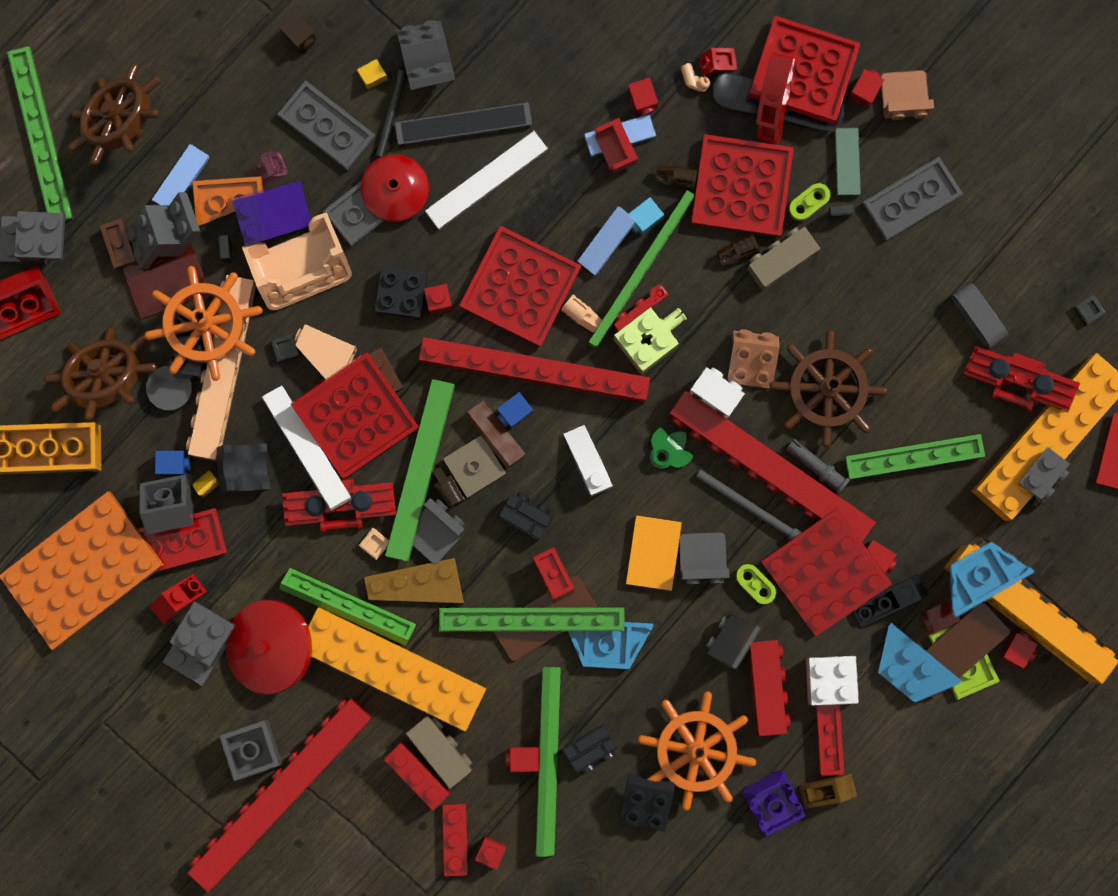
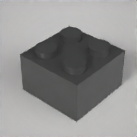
(166, 504)
(251, 750)

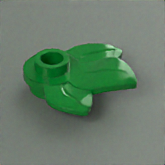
(671, 447)

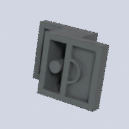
(425, 54)
(163, 230)
(32, 237)
(198, 643)

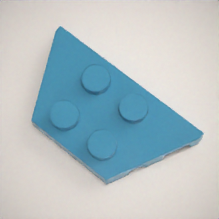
(983, 576)
(610, 648)
(912, 667)

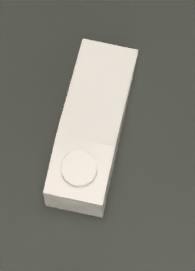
(588, 461)

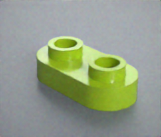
(808, 202)
(756, 583)

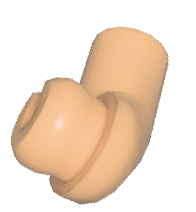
(697, 83)

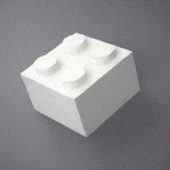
(717, 392)
(832, 680)

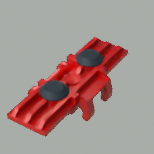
(1025, 372)
(365, 500)

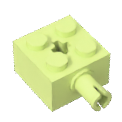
(649, 326)

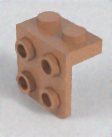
(906, 95)
(753, 358)

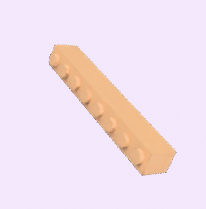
(217, 396)

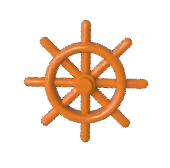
(203, 323)
(697, 750)

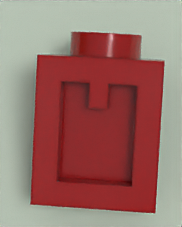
(718, 61)

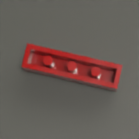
(767, 688)

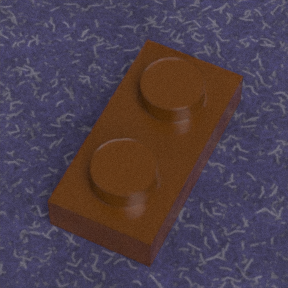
(118, 244)
(386, 369)

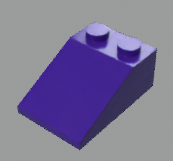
(271, 212)

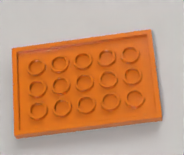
(81, 570)

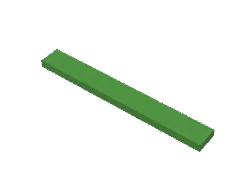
(39, 132)
(641, 270)
(420, 470)
(531, 619)
(548, 761)

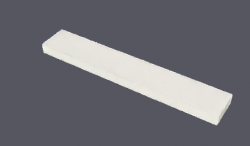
(486, 180)
(306, 449)

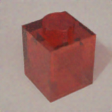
(939, 617)

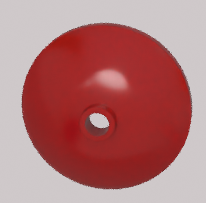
(394, 203)

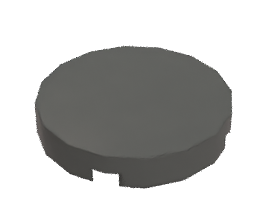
(167, 391)

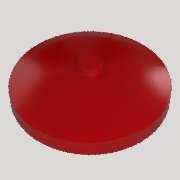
(269, 647)

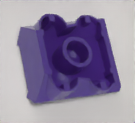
(773, 803)

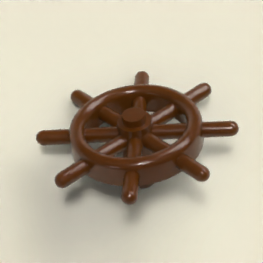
(115, 114)
(100, 373)
(828, 388)

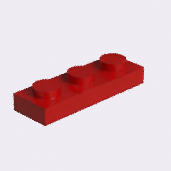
(829, 739)
(455, 840)

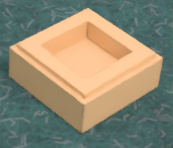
(374, 544)

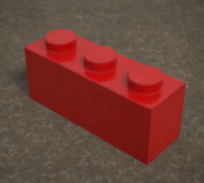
(417, 775)

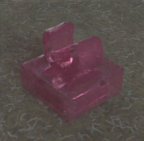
(273, 164)

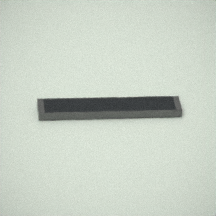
(463, 124)

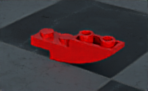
(774, 97)

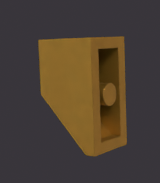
(828, 791)

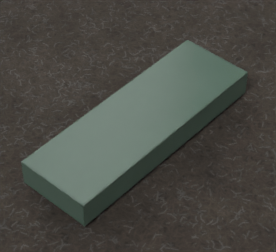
(847, 162)

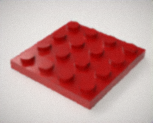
(819, 70)
(742, 185)
(520, 286)
(354, 415)
(826, 572)

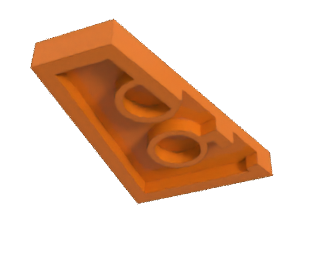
(215, 197)

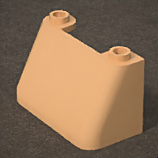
(298, 265)

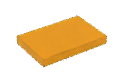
(653, 553)

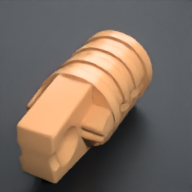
(581, 313)

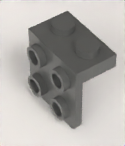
(1044, 473)
(437, 531)
(703, 557)

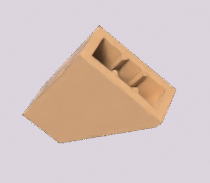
(324, 351)

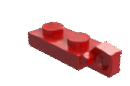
(657, 295)

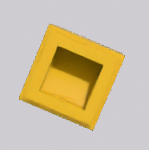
(372, 74)
(206, 484)

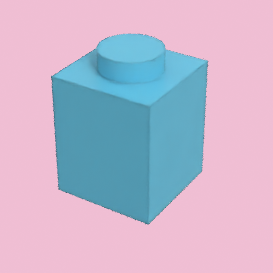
(647, 216)

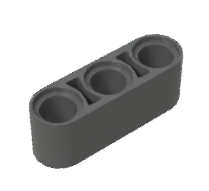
(979, 315)

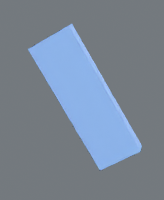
(636, 130)
(182, 175)
(607, 240)

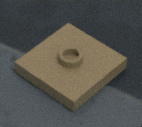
(474, 466)

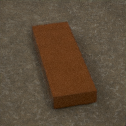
(495, 434)

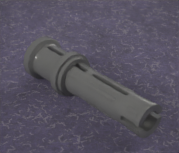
(826, 473)

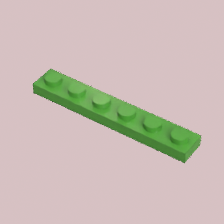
(914, 456)
(347, 606)

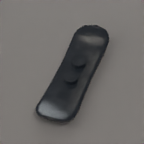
(733, 91)

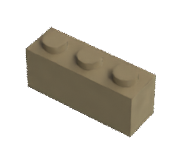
(782, 257)
(440, 750)

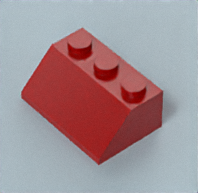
(25, 301)

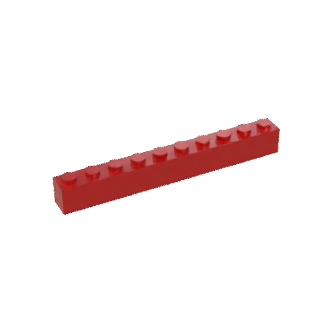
(534, 370)
(764, 463)
(280, 795)

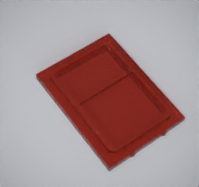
(166, 275)

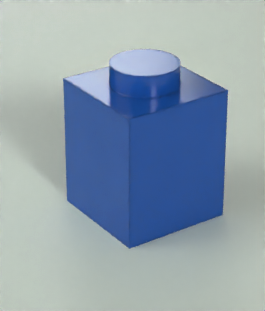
(514, 411)
(172, 463)

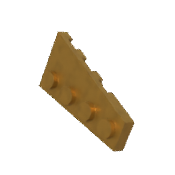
(418, 584)

